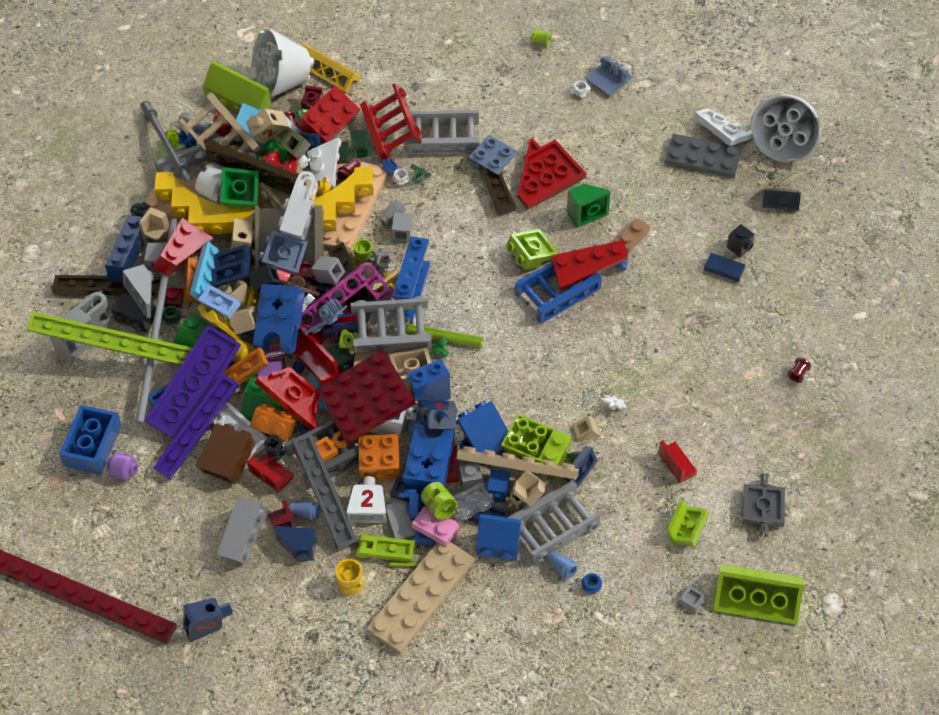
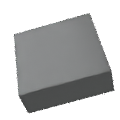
(692, 599)

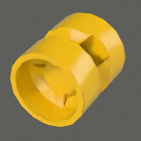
(349, 577)

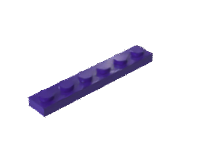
(196, 426)

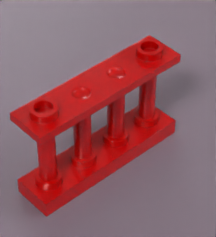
(374, 124)

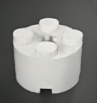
(209, 183)

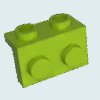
(686, 524)

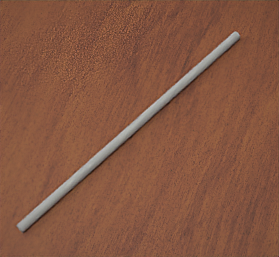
(154, 335)

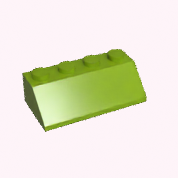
(235, 89)
(758, 594)

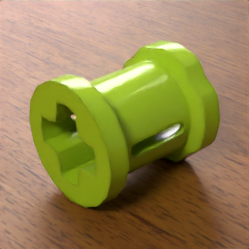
(541, 37)

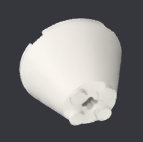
(279, 62)
(785, 128)

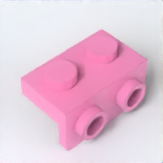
(436, 529)

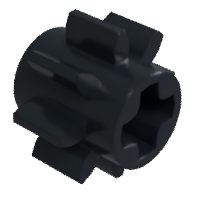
(139, 209)

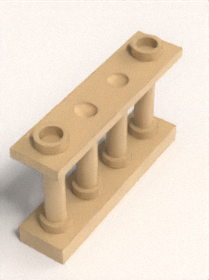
(225, 117)

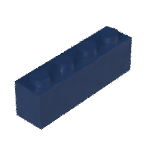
(125, 249)

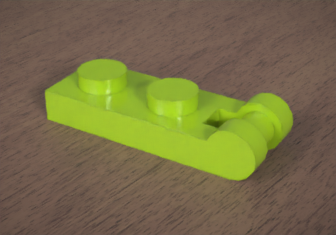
(385, 548)

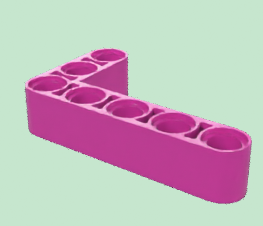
(348, 292)

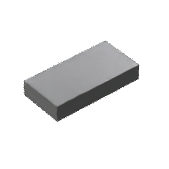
(400, 521)

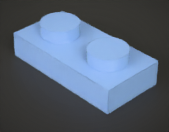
(219, 301)

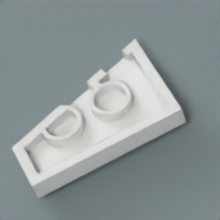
(726, 131)
(324, 161)

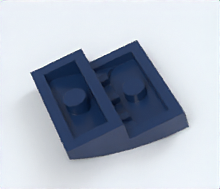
(231, 265)

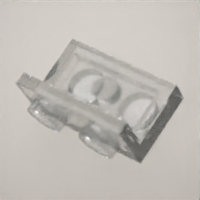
(390, 323)
(472, 501)

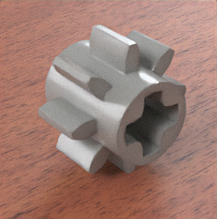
(385, 259)

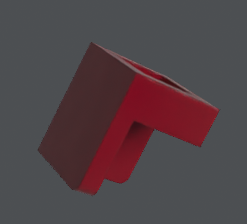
(282, 517)

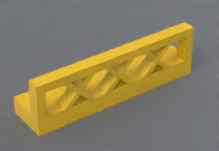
(335, 65)

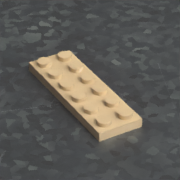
(420, 596)

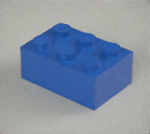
(90, 439)

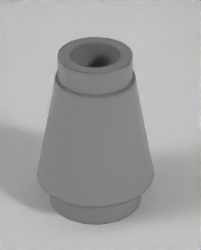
(388, 215)

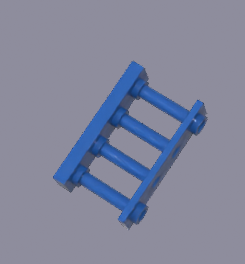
(412, 273)
(560, 301)

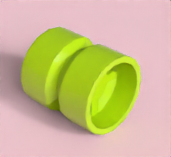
(439, 500)

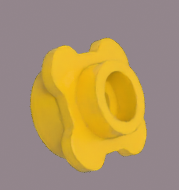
(323, 186)

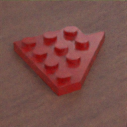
(547, 172)

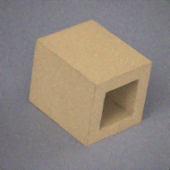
(244, 320)

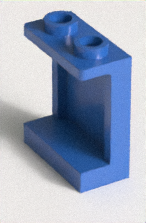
(430, 382)
(483, 427)

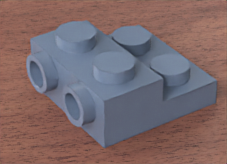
(283, 252)

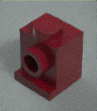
(311, 96)

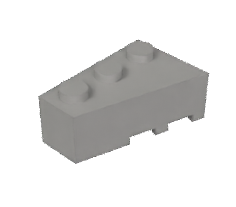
(242, 530)

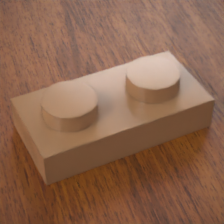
(633, 234)

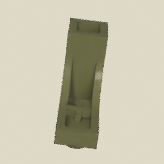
(293, 142)

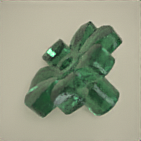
(419, 173)

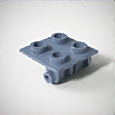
(609, 76)
(492, 155)
(329, 313)

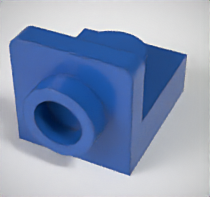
(414, 507)

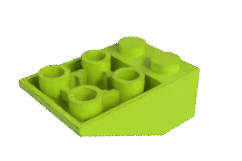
(537, 441)

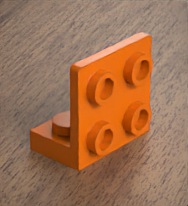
(379, 457)

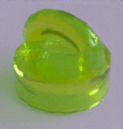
(173, 137)

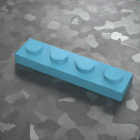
(203, 273)

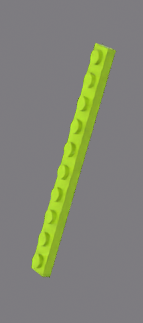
(107, 339)

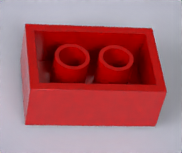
(329, 115)

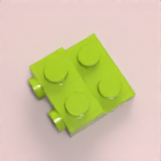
(530, 248)

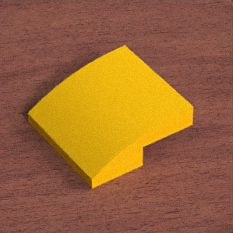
(218, 321)

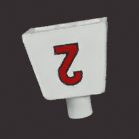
(367, 503)

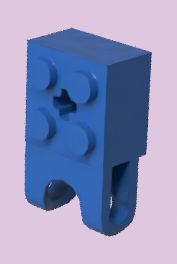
(278, 320)
(428, 458)

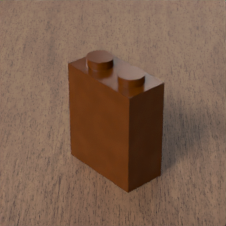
(226, 453)

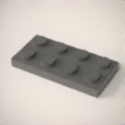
(703, 155)

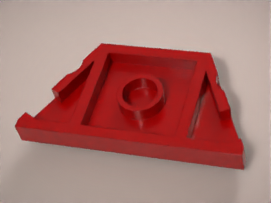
(293, 394)

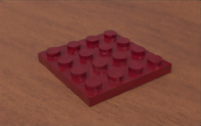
(365, 396)

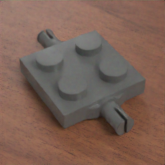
(764, 505)

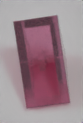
(275, 354)

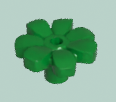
(439, 348)

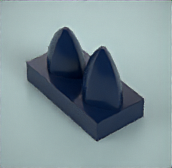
(584, 461)

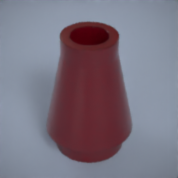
(347, 169)

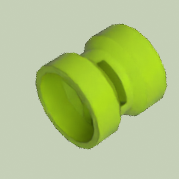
(362, 251)

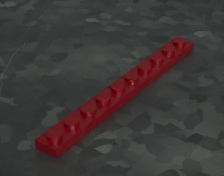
(86, 597)

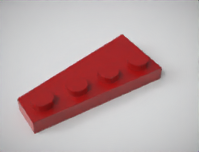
(578, 264)

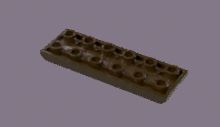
(269, 174)

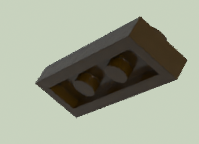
(498, 191)

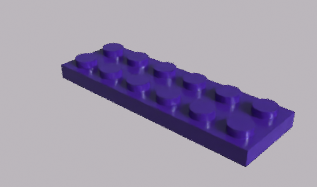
(193, 381)

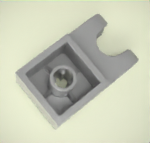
(83, 313)

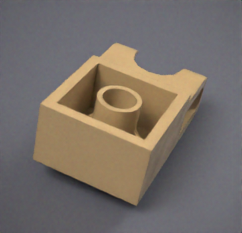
(409, 360)

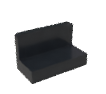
(781, 199)

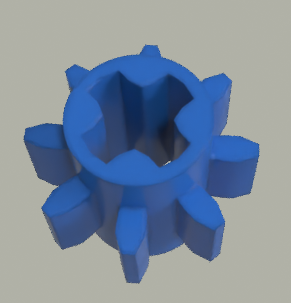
(188, 140)

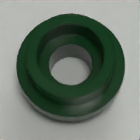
(171, 310)

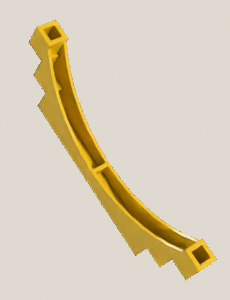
(219, 219)

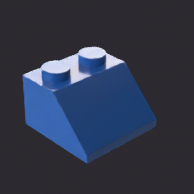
(498, 537)

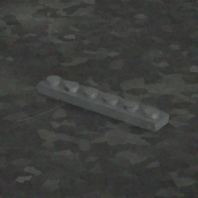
(324, 491)

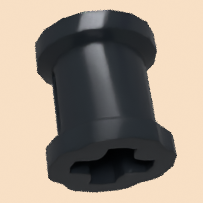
(279, 450)

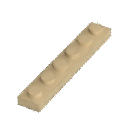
(526, 464)

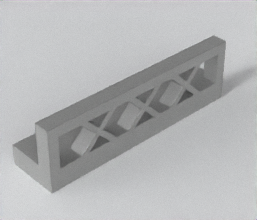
(190, 156)

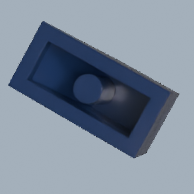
(297, 541)

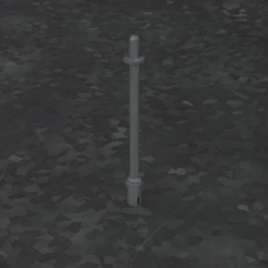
(150, 114)

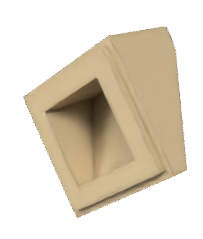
(586, 429)

